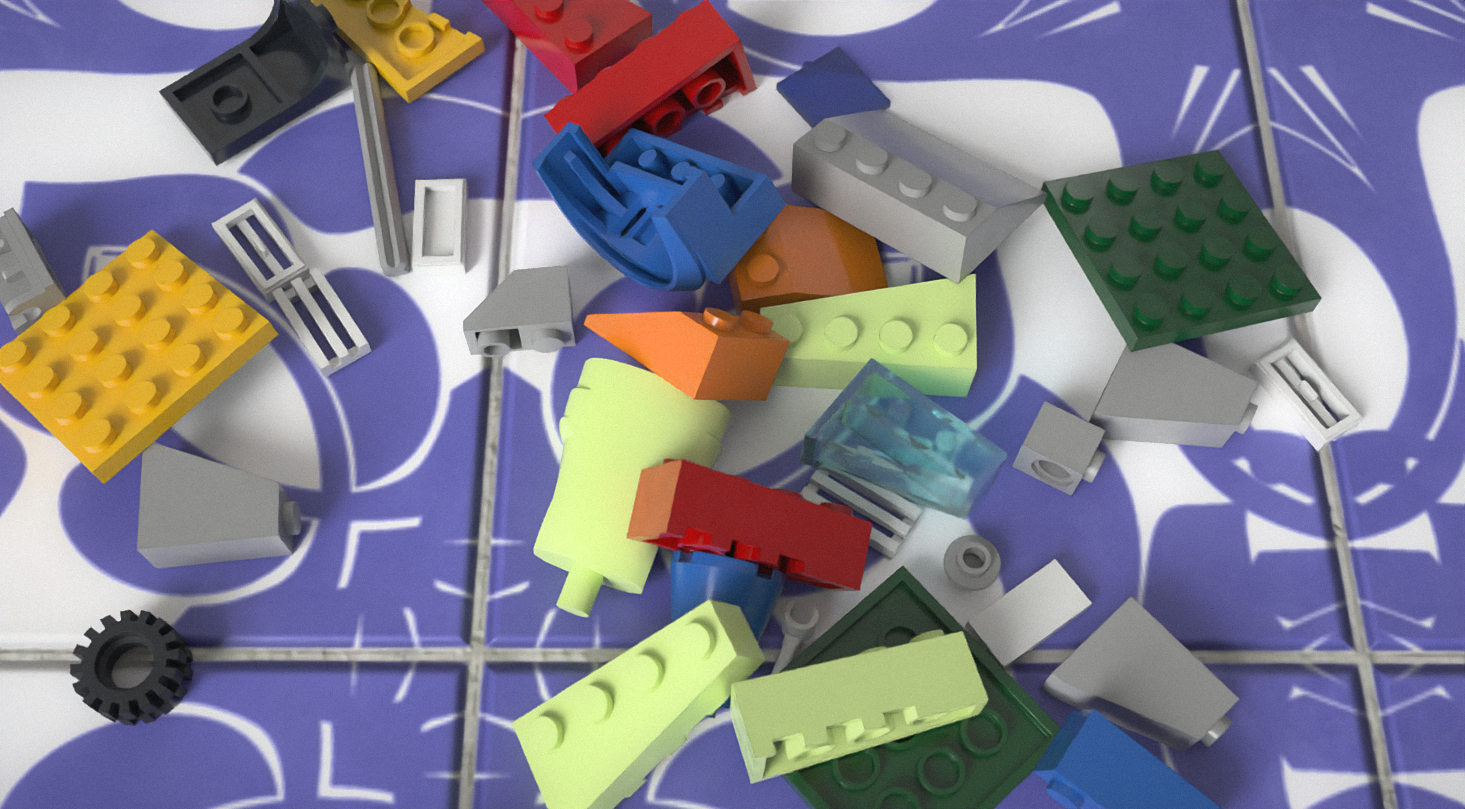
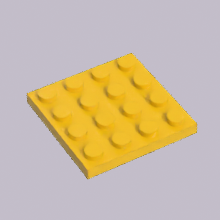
(130, 353)

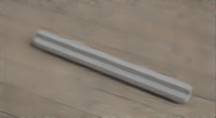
(379, 171)

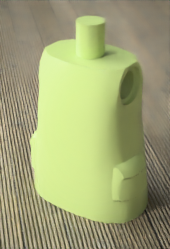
(610, 432)

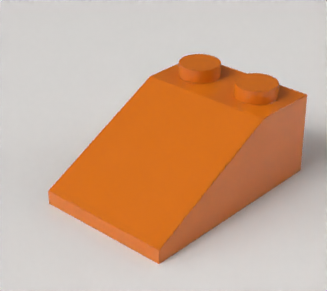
(805, 258)
(700, 353)

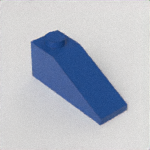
(1104, 768)

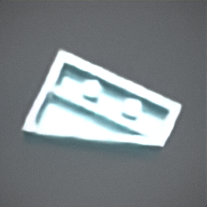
(903, 443)

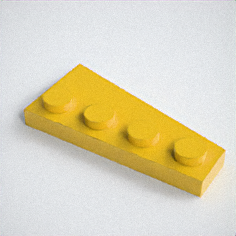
(403, 42)

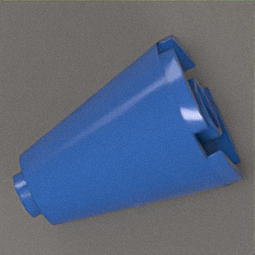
(727, 582)

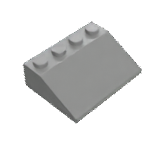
(911, 189)

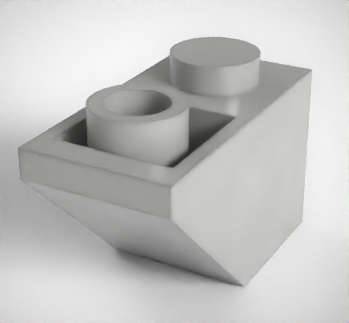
(523, 313)

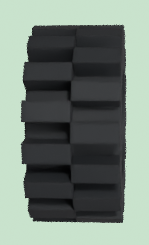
(108, 646)

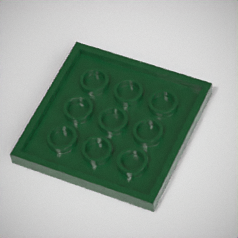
(1177, 249)
(946, 767)

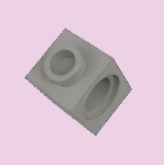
(1061, 449)

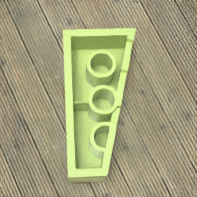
(912, 329)
(854, 703)
(624, 718)

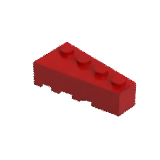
(575, 35)
(660, 82)
(730, 516)

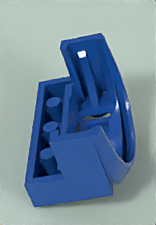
(706, 217)

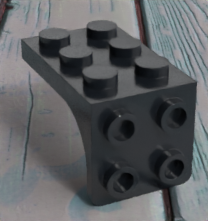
(261, 81)

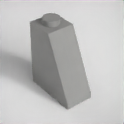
(1174, 399)
(210, 512)
(1144, 681)

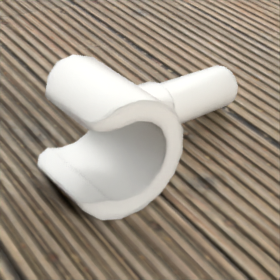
(793, 636)

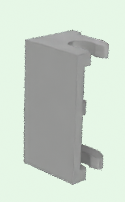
(26, 276)

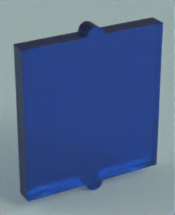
(831, 89)

